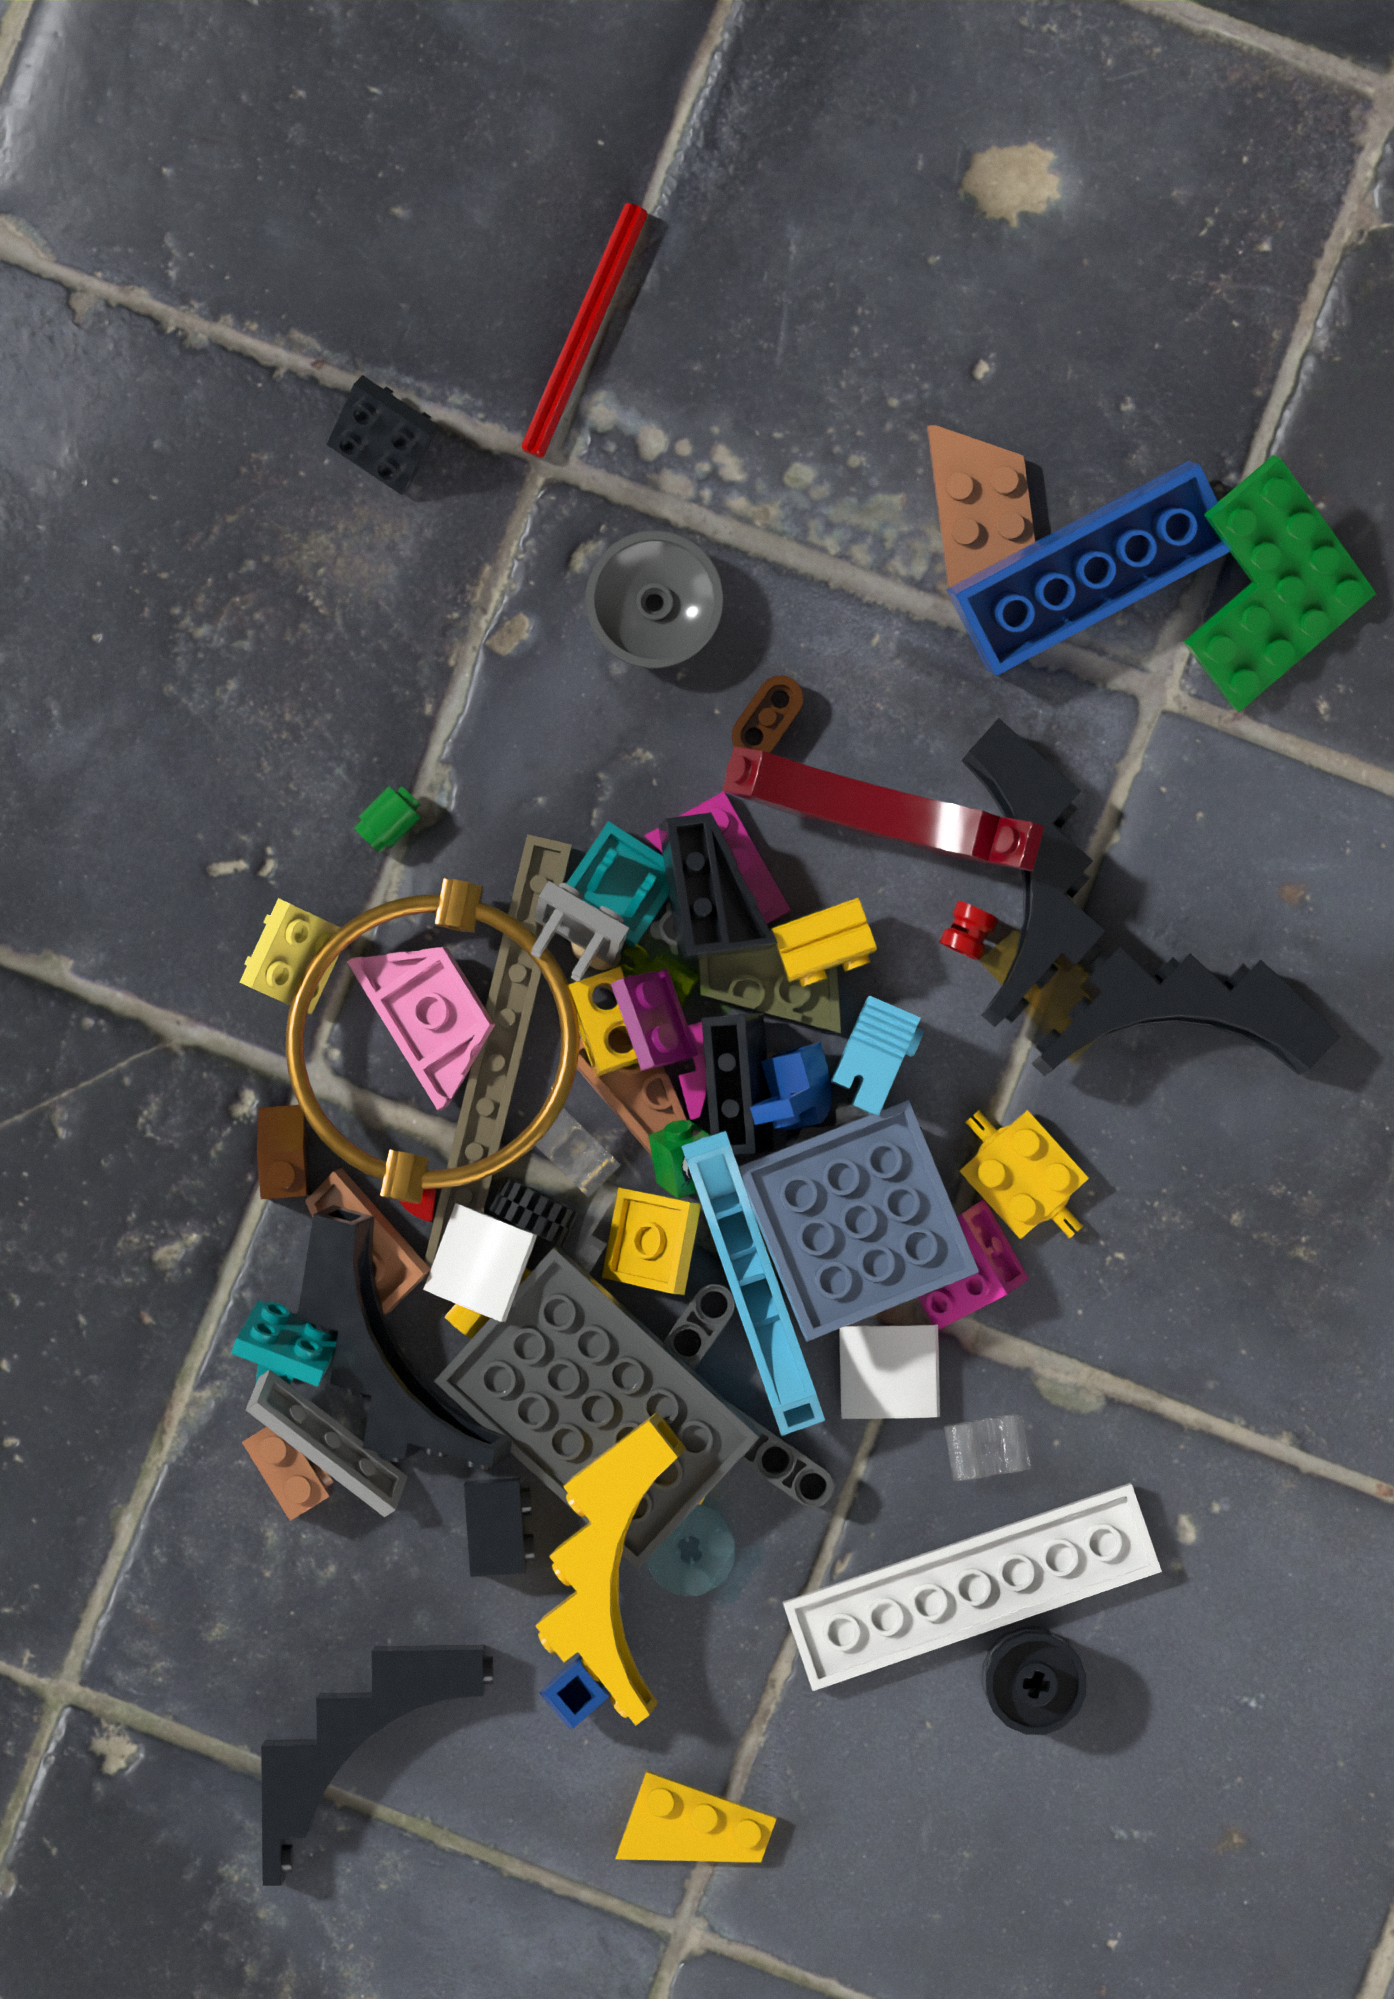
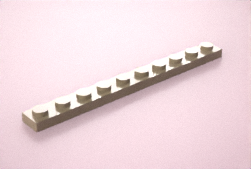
(498, 1062)

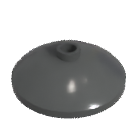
(647, 567)

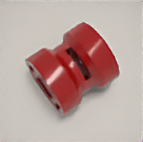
(971, 920)

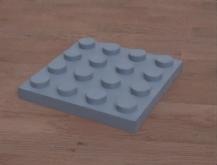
(857, 1220)

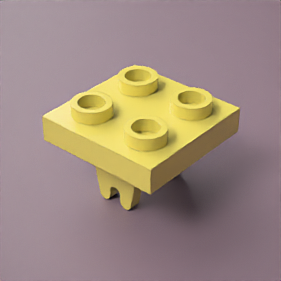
(285, 951)

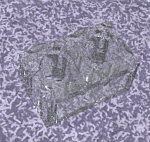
(577, 1153)

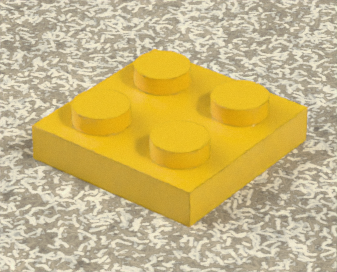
(651, 1241)

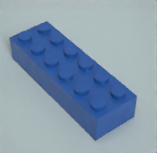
(1089, 568)

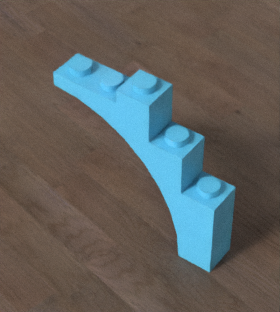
(753, 1283)

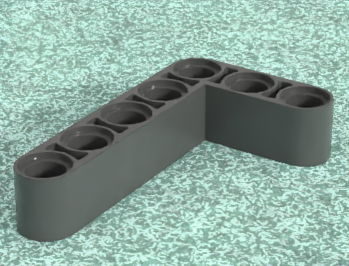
(798, 1462)

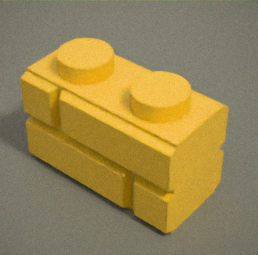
(825, 941)

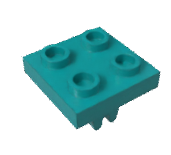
(624, 878)
(284, 1344)

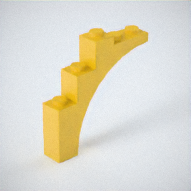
(591, 1558)

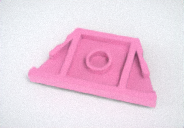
(428, 1013)

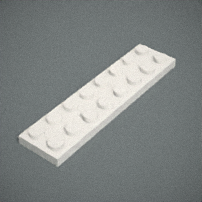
(972, 1586)

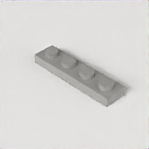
(326, 1443)

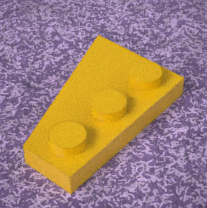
(692, 1825)

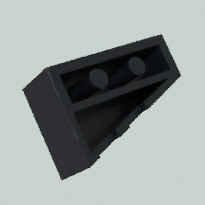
(707, 893)

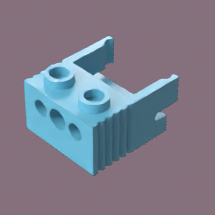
(876, 1052)

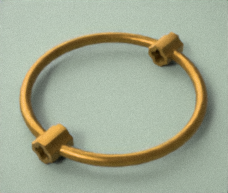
(406, 1173)

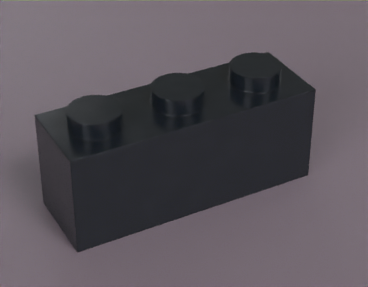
(736, 1079)

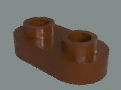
(767, 718)

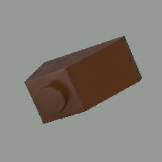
(283, 1152)

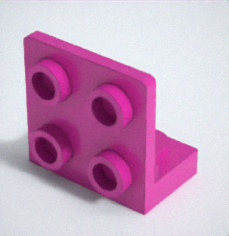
(997, 1266)

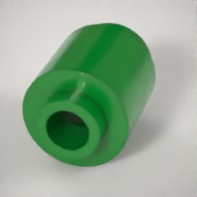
(388, 818)

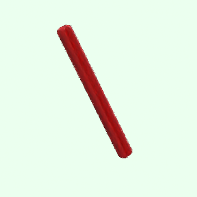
(584, 330)

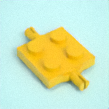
(1024, 1174)

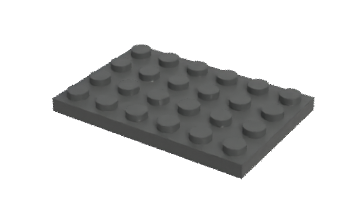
(579, 1376)

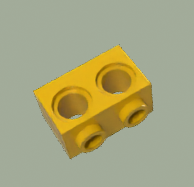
(597, 1023)

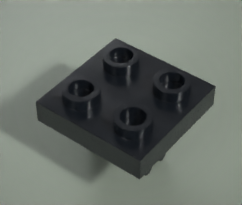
(382, 434)

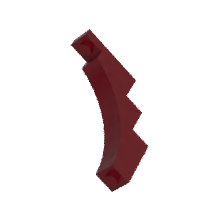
(881, 811)

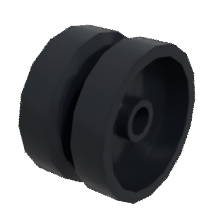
(1037, 1708)

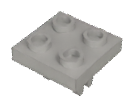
(595, 930)

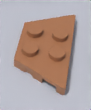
(979, 502)

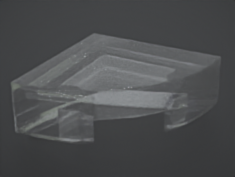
(848, 1113)

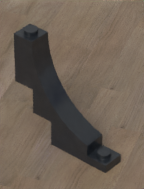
(301, 1769)

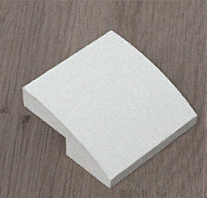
(480, 1262)
(889, 1371)

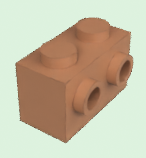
(289, 1474)

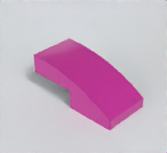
(694, 1083)

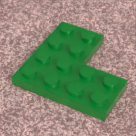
(1298, 588)

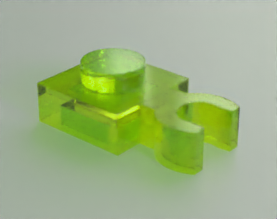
(683, 979)

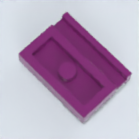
(654, 1019)

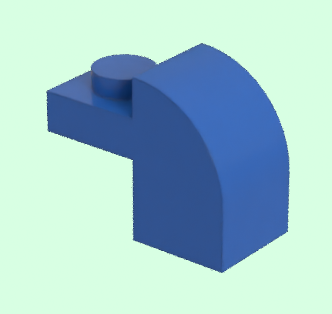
(797, 1087)
(574, 1694)

